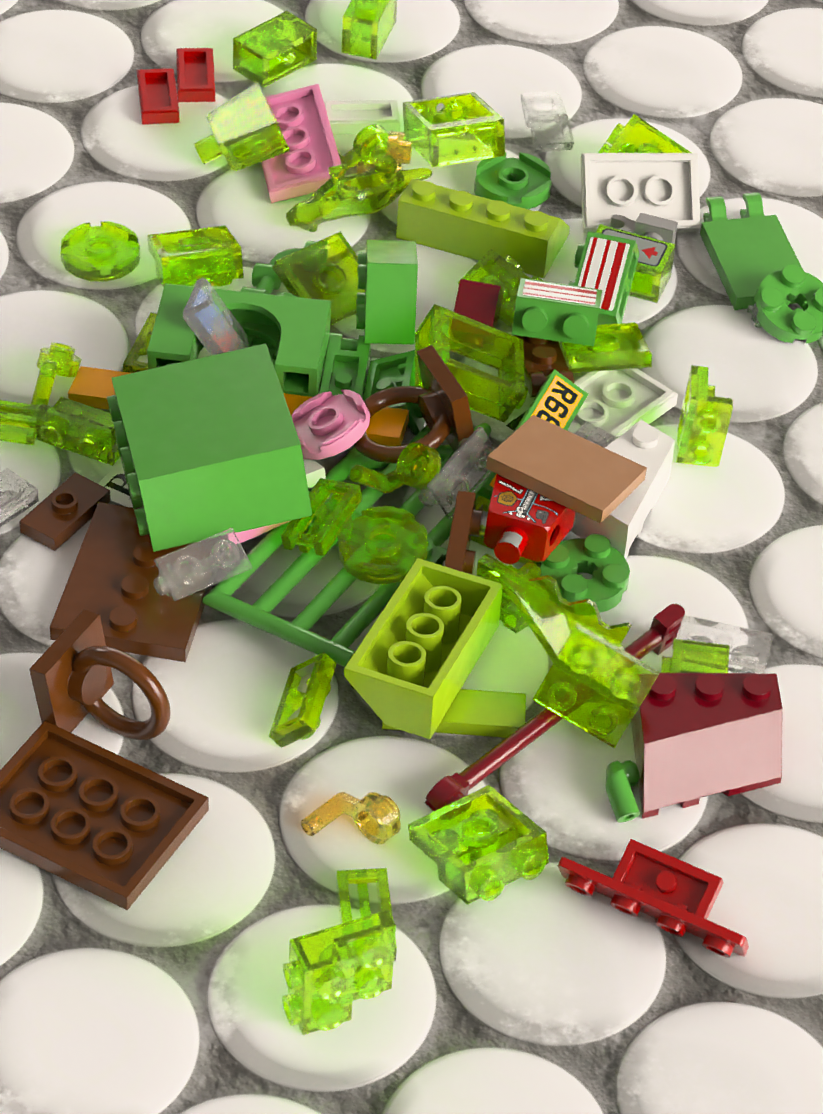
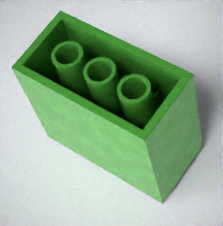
(208, 447)

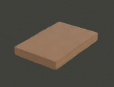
(566, 468)

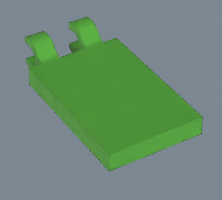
(745, 247)

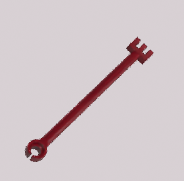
(454, 787)

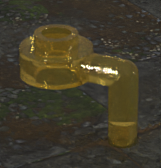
(397, 147)
(373, 814)

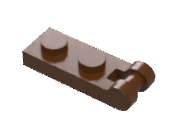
(540, 360)

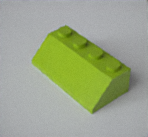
(474, 225)
(425, 646)

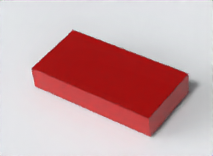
(195, 75)
(158, 96)

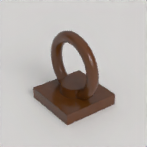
(440, 402)
(78, 673)

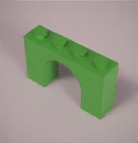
(291, 324)

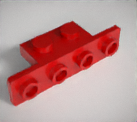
(662, 888)

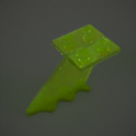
(591, 674)

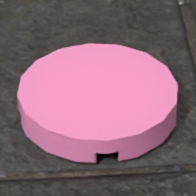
(330, 423)

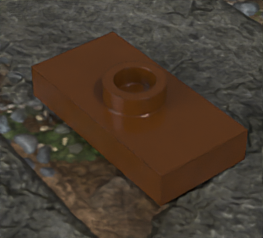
(64, 511)

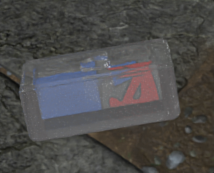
(213, 320)

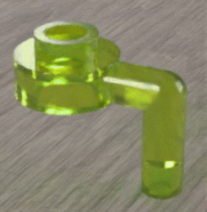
(367, 145)
(54, 361)
(414, 468)

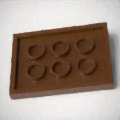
(117, 581)
(92, 814)

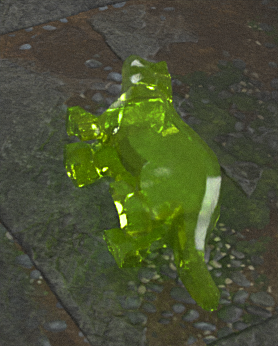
(354, 194)

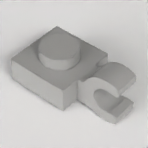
(647, 226)

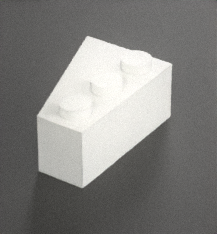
(650, 449)

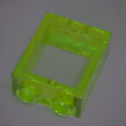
(438, 132)
(485, 392)

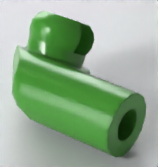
(619, 780)

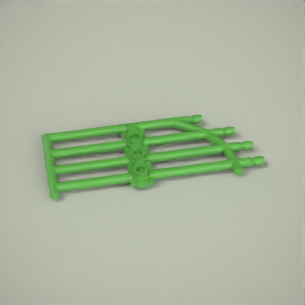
(298, 631)

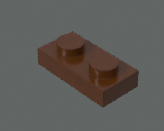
(465, 523)

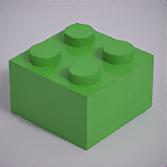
(390, 285)

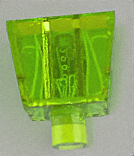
(243, 131)

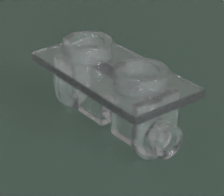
(461, 472)
(201, 565)

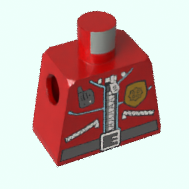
(524, 523)

